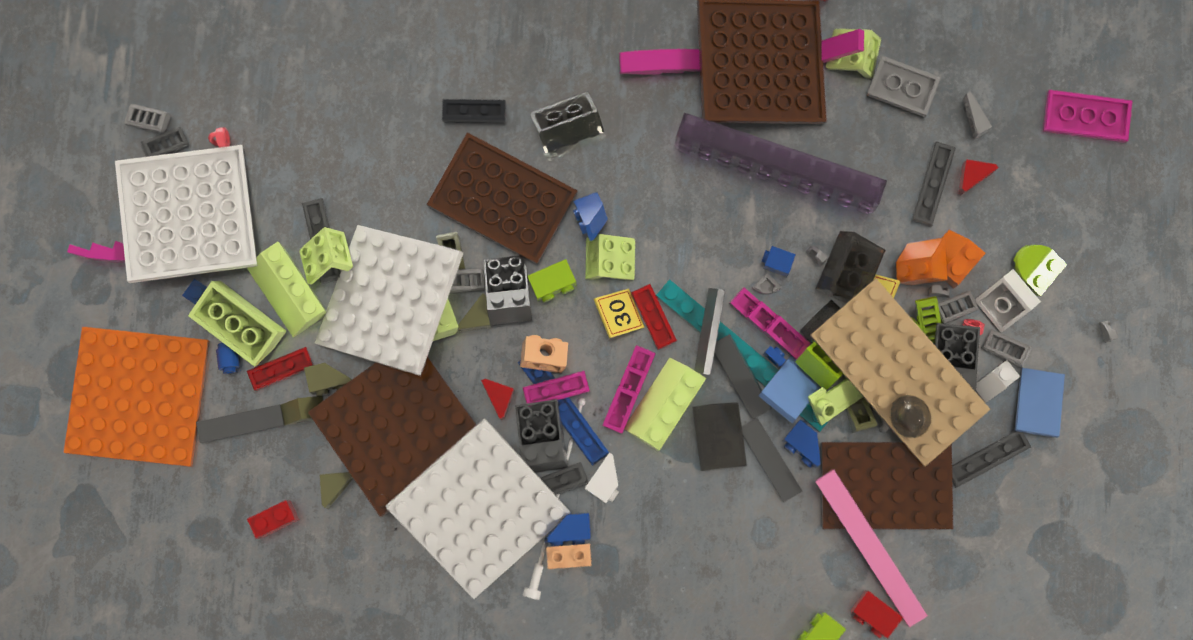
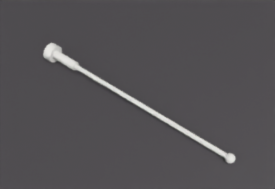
(532, 592)

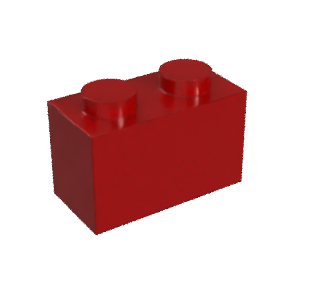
(273, 519)
(876, 614)

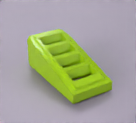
(930, 330)

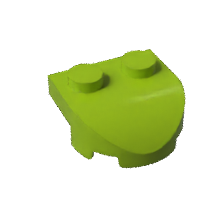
(1038, 267)

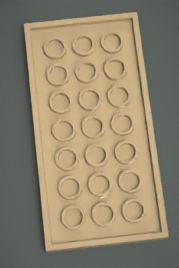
(893, 358)

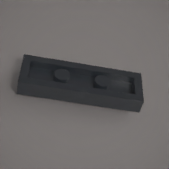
(473, 110)

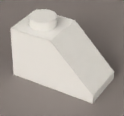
(604, 481)

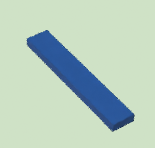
(573, 421)

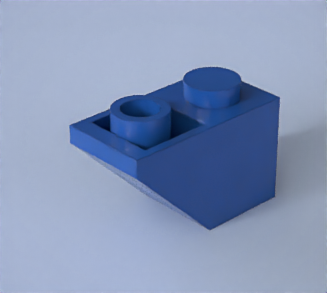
(591, 214)
(804, 442)
(571, 528)

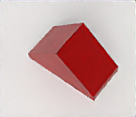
(973, 173)
(499, 395)

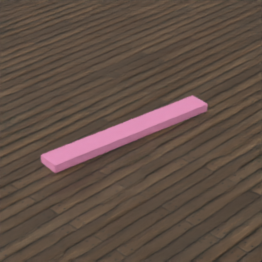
(871, 548)

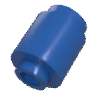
(227, 359)

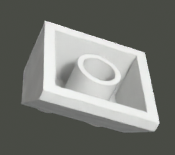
(1007, 301)

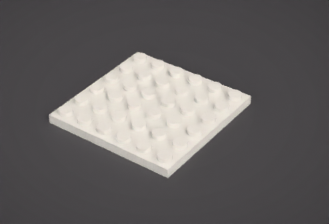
(185, 213)
(389, 299)
(478, 508)

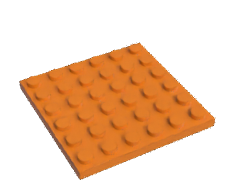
(136, 396)

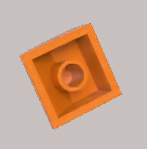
(960, 257)
(922, 262)

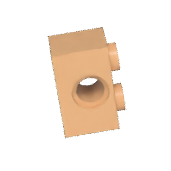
(533, 359)
(568, 556)

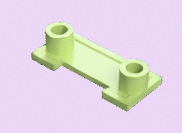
(831, 403)

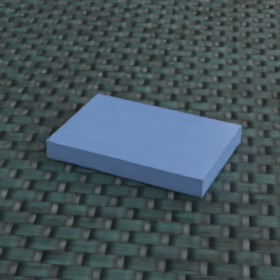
(789, 390)
(1039, 402)

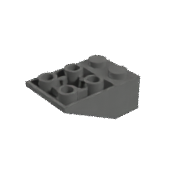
(507, 290)
(960, 348)
(541, 435)

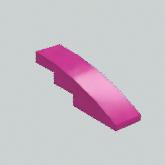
(659, 61)
(100, 252)
(769, 323)
(629, 389)

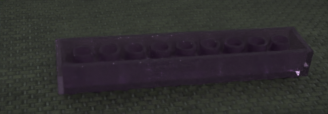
(779, 163)

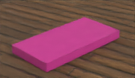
(1087, 116)

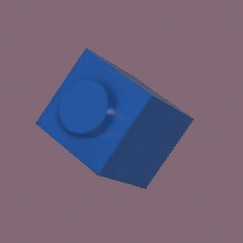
(778, 261)

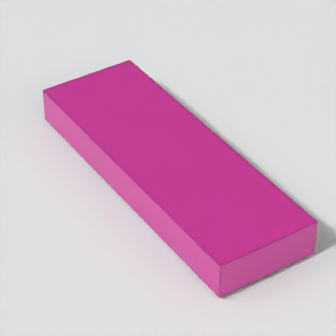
(842, 45)
(557, 388)

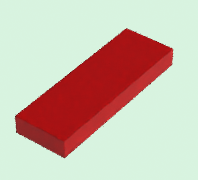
(653, 317)
(279, 369)

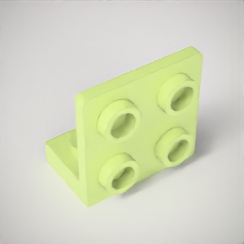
(864, 61)
(325, 251)
(610, 257)

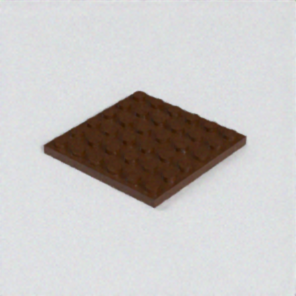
(761, 61)
(391, 427)

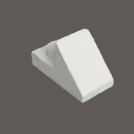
(996, 381)

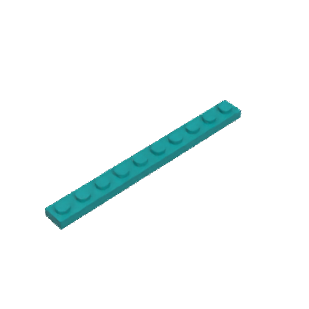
(693, 314)

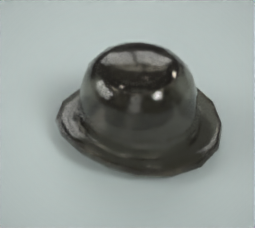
(910, 416)

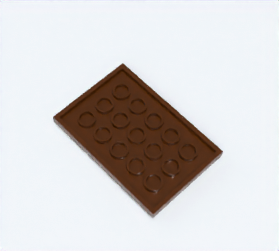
(502, 198)
(890, 485)

